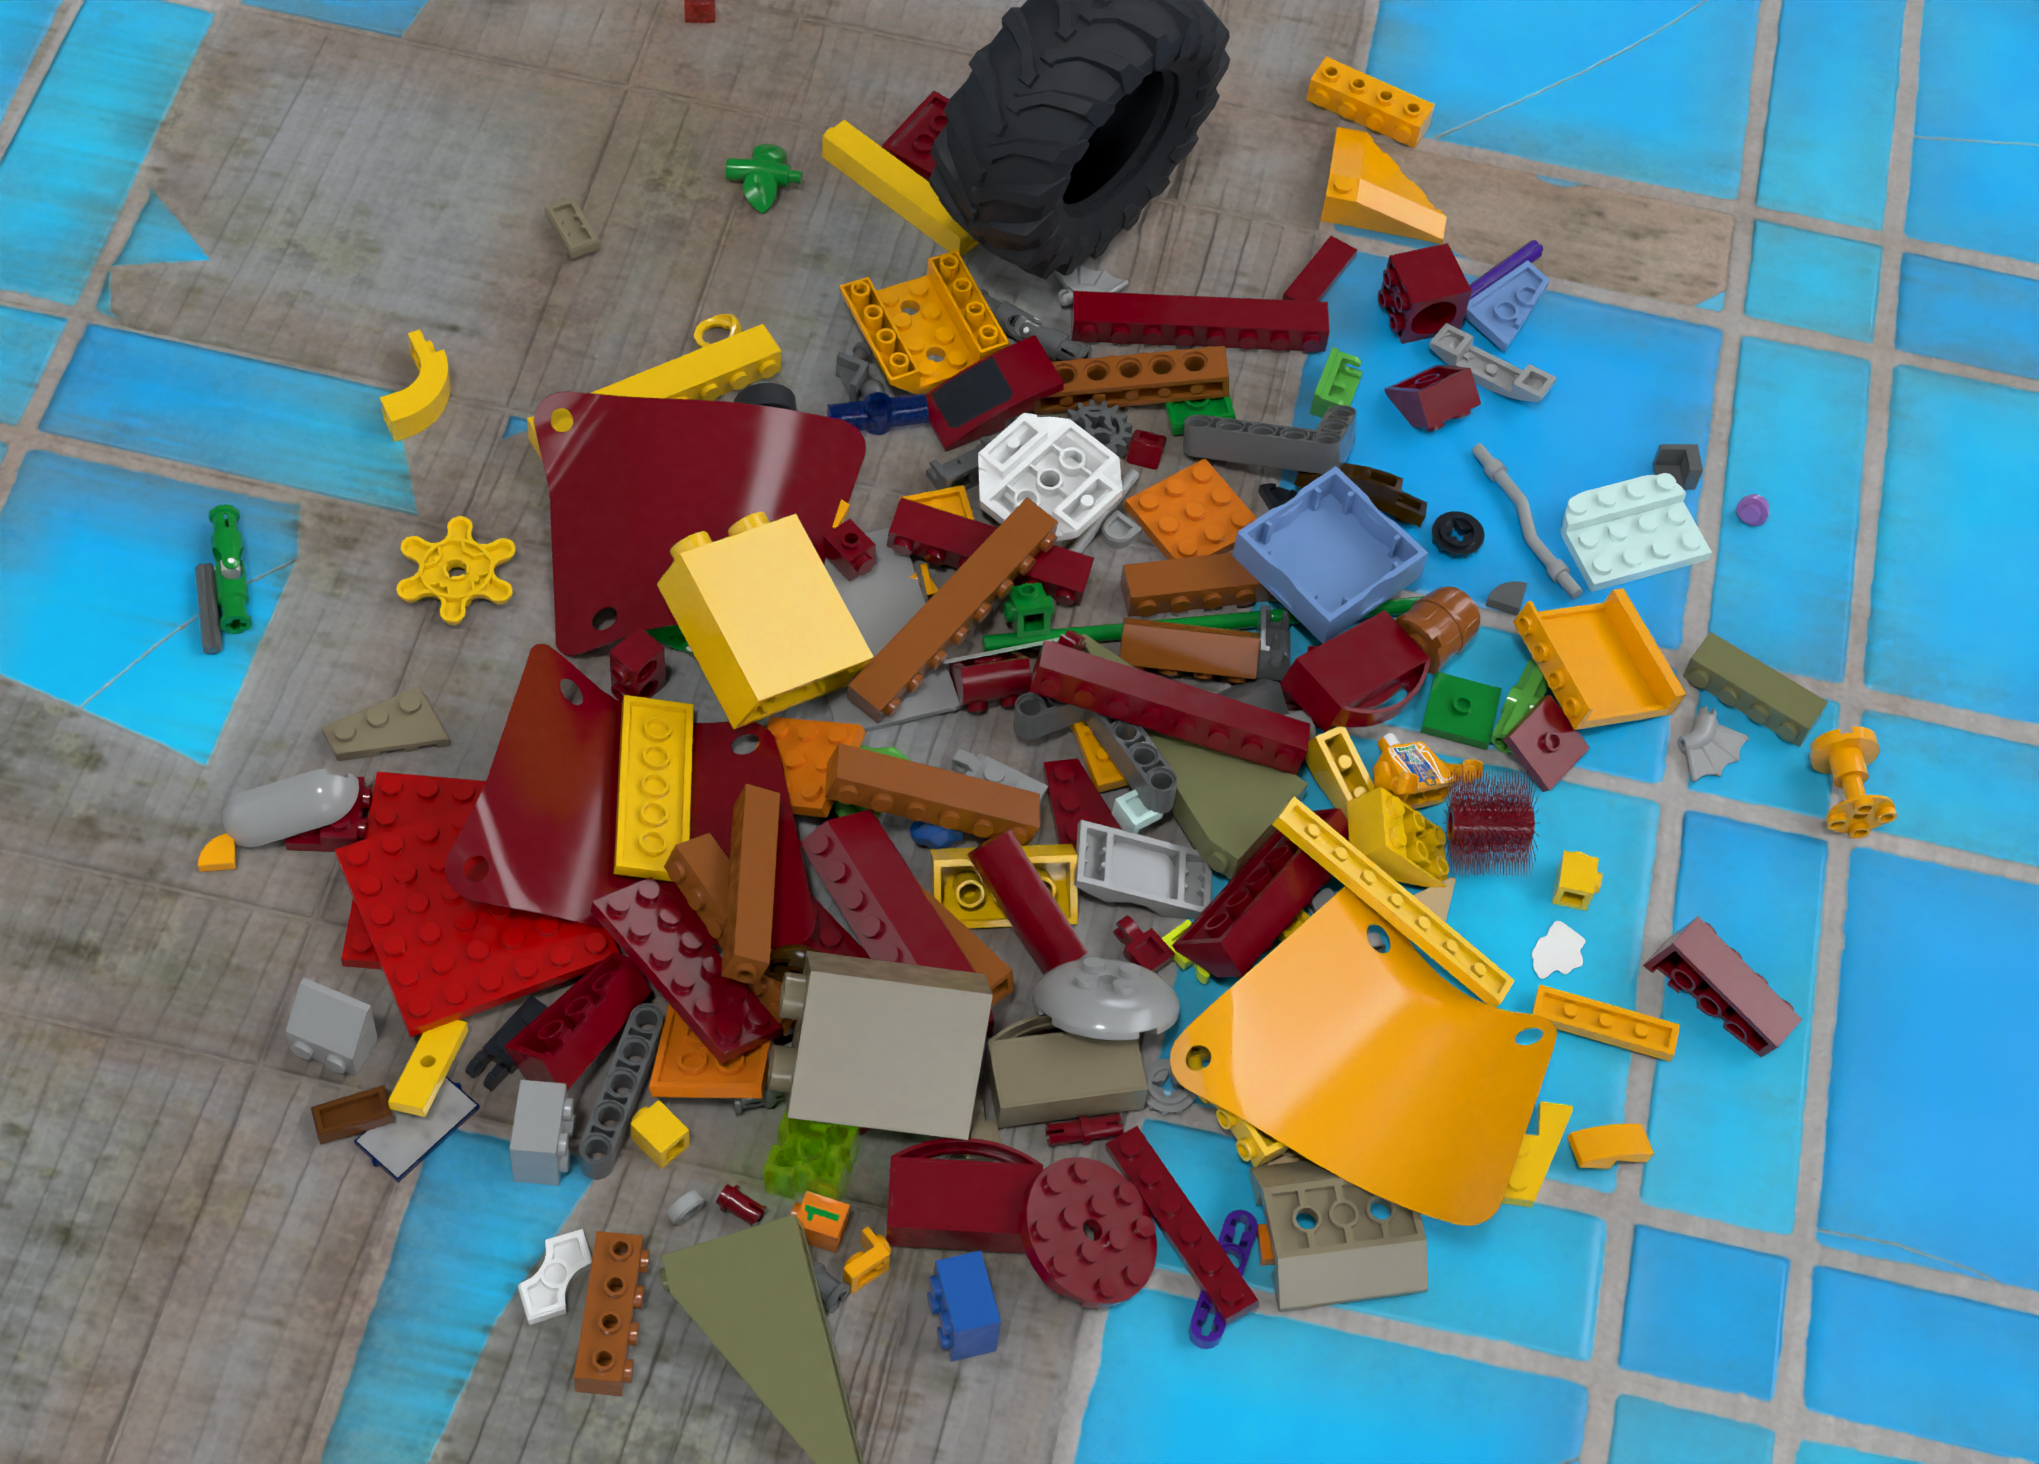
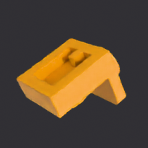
(867, 1266)

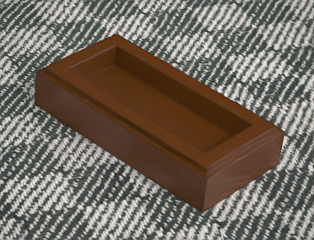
(352, 1114)

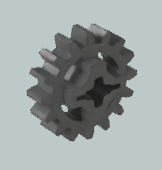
(1103, 424)

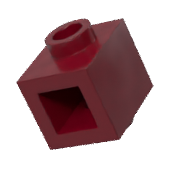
(850, 550)

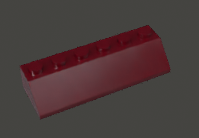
(880, 894)
(1257, 904)

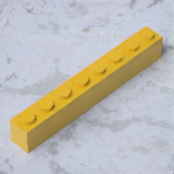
(696, 376)

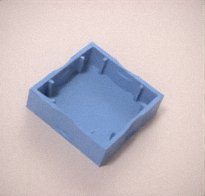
(1329, 555)

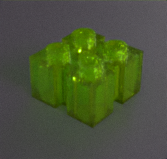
(811, 1158)

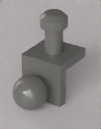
(855, 372)

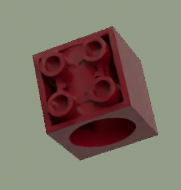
(1424, 292)

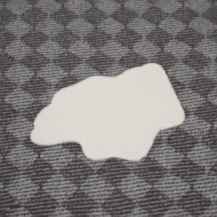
(1558, 951)

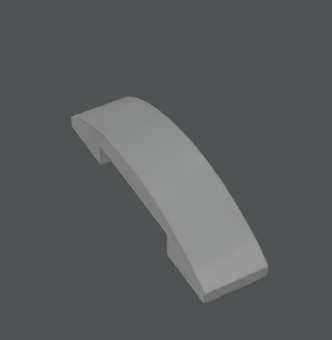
(1488, 370)

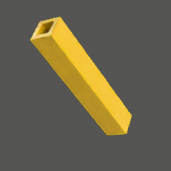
(893, 185)

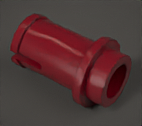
(740, 1204)

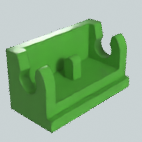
(1336, 383)

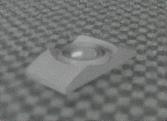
(1141, 871)

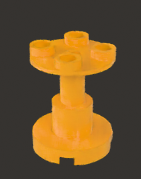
(1846, 759)

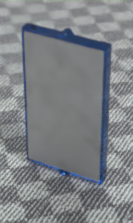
(411, 1137)

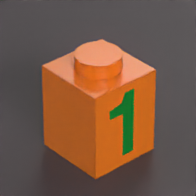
(822, 1220)

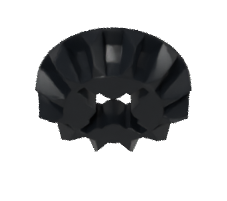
(1464, 525)

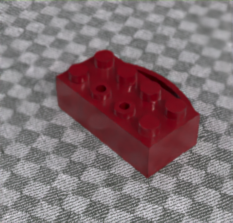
(1358, 673)
(958, 1200)

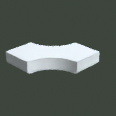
(546, 1291)

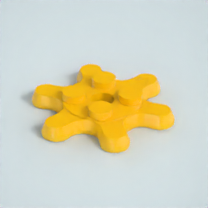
(456, 551)

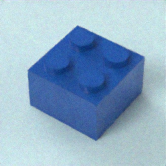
(964, 1306)

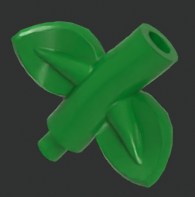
(762, 175)

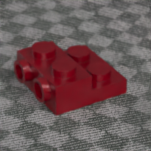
(340, 833)

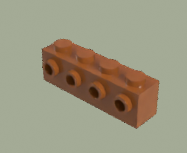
(1190, 649)
(609, 1314)

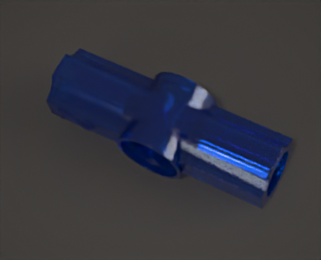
(882, 412)

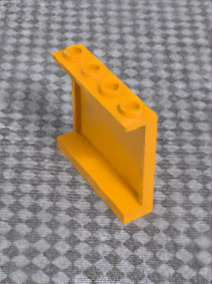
(1600, 661)

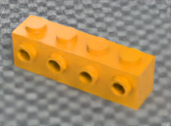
(1372, 103)

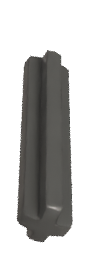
(208, 608)

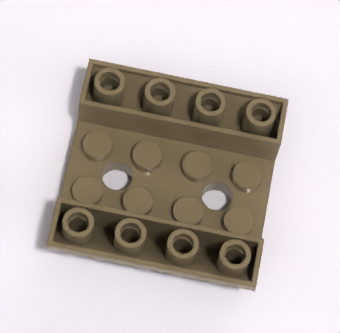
(1348, 1251)

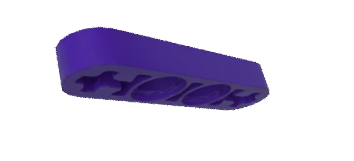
(1242, 1253)

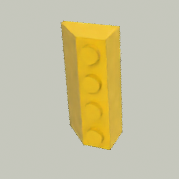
(967, 897)

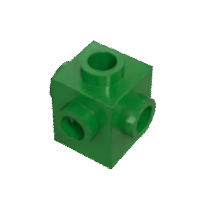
(1029, 610)

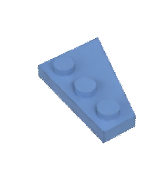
(1507, 304)

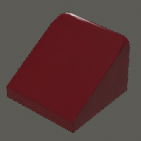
(1146, 449)

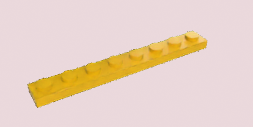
(1393, 902)

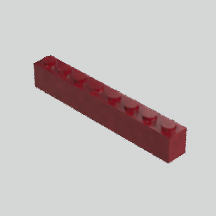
(1199, 321)
(1170, 707)

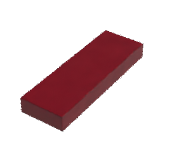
(1321, 271)

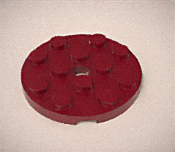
(1053, 1236)

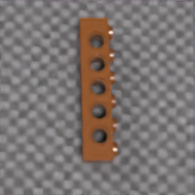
(1140, 379)

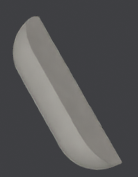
(289, 807)

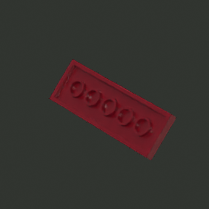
(685, 969)

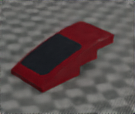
(991, 392)

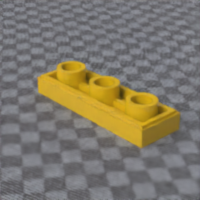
(427, 1068)

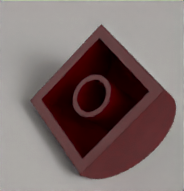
(991, 678)

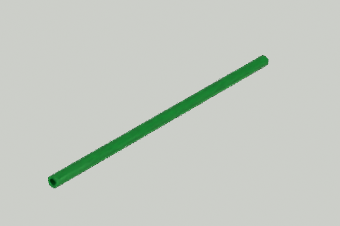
(1231, 621)

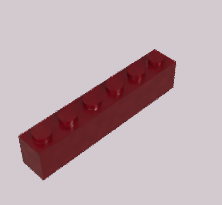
(954, 538)

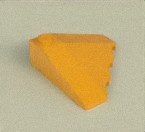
(1373, 194)

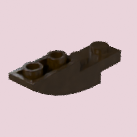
(1381, 488)

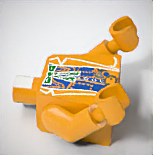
(1417, 773)

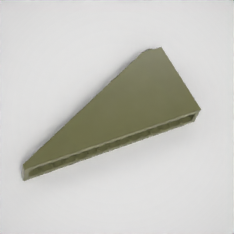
(1220, 798)
(768, 1319)

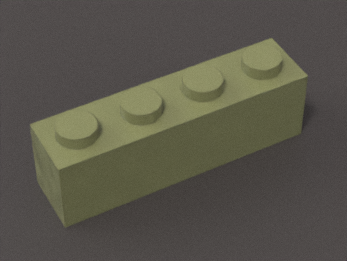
(1755, 689)

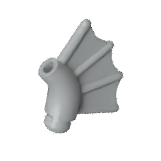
(1087, 280)
(1710, 745)

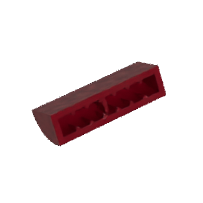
(1026, 902)

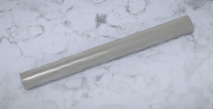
(1085, 538)

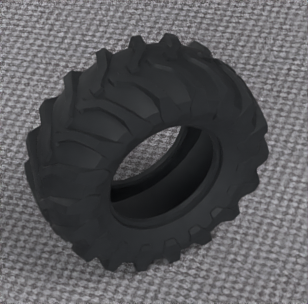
(1075, 124)

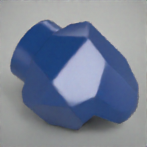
(933, 835)

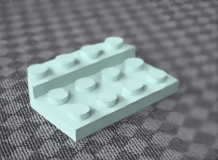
(1631, 531)

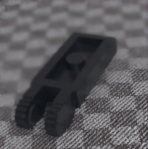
(495, 1050)

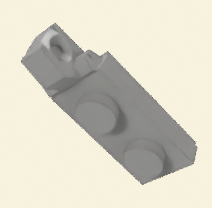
(995, 771)

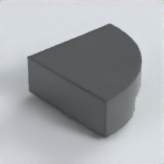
(1507, 597)

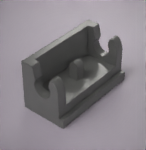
(957, 471)
(1274, 645)

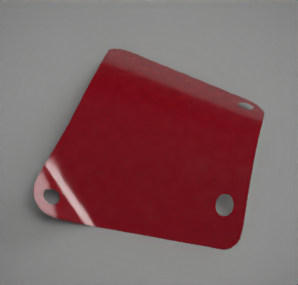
(659, 469)
(554, 806)

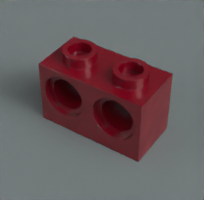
(637, 666)

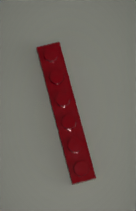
(1182, 1226)

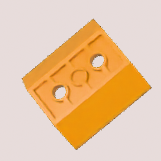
(948, 323)

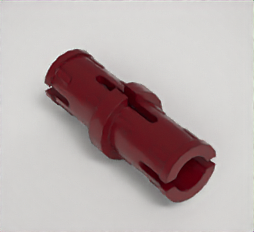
(1083, 1130)

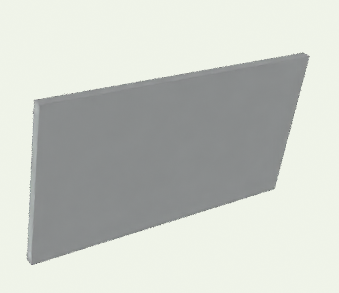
(880, 607)

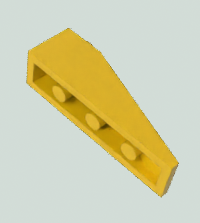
(1338, 767)

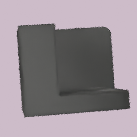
(1681, 462)

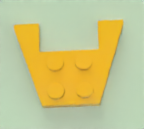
(1536, 1154)

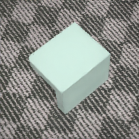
(1132, 813)

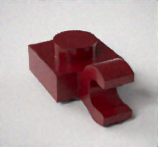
(1143, 948)

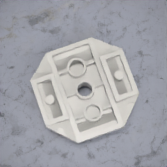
(1054, 453)

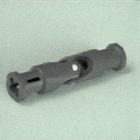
(1052, 340)

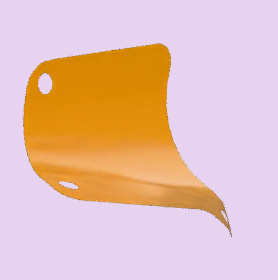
(1373, 1066)

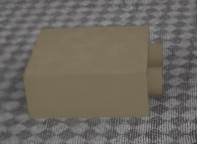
(882, 1045)

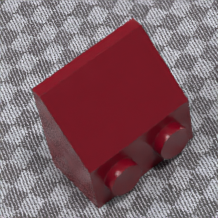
(1435, 396)

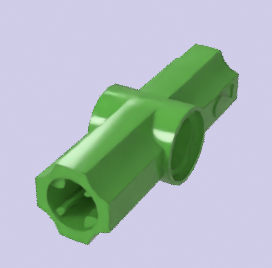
(1519, 702)

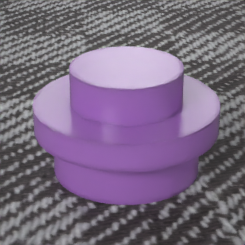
(1753, 509)

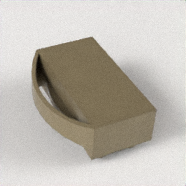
(1060, 1074)

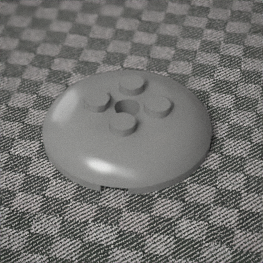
(1106, 999)

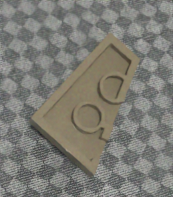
(390, 725)

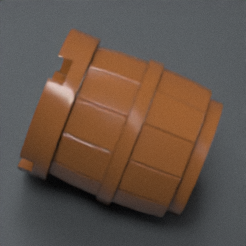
(1441, 624)

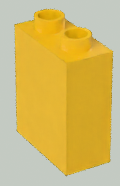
(762, 617)

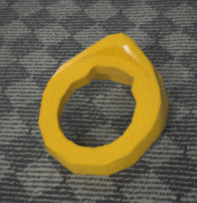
(725, 321)

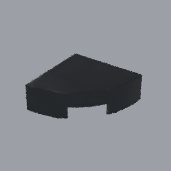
(1275, 496)

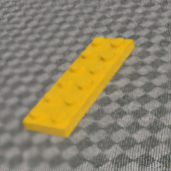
(652, 785)

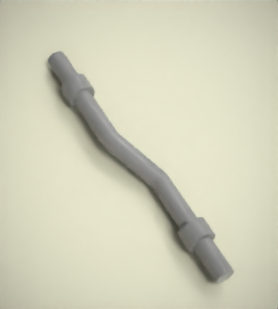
(1556, 568)

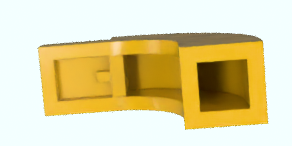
(425, 399)

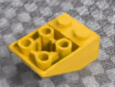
(1398, 839)

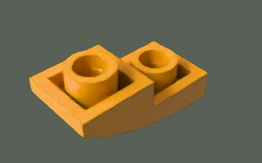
(1606, 1144)

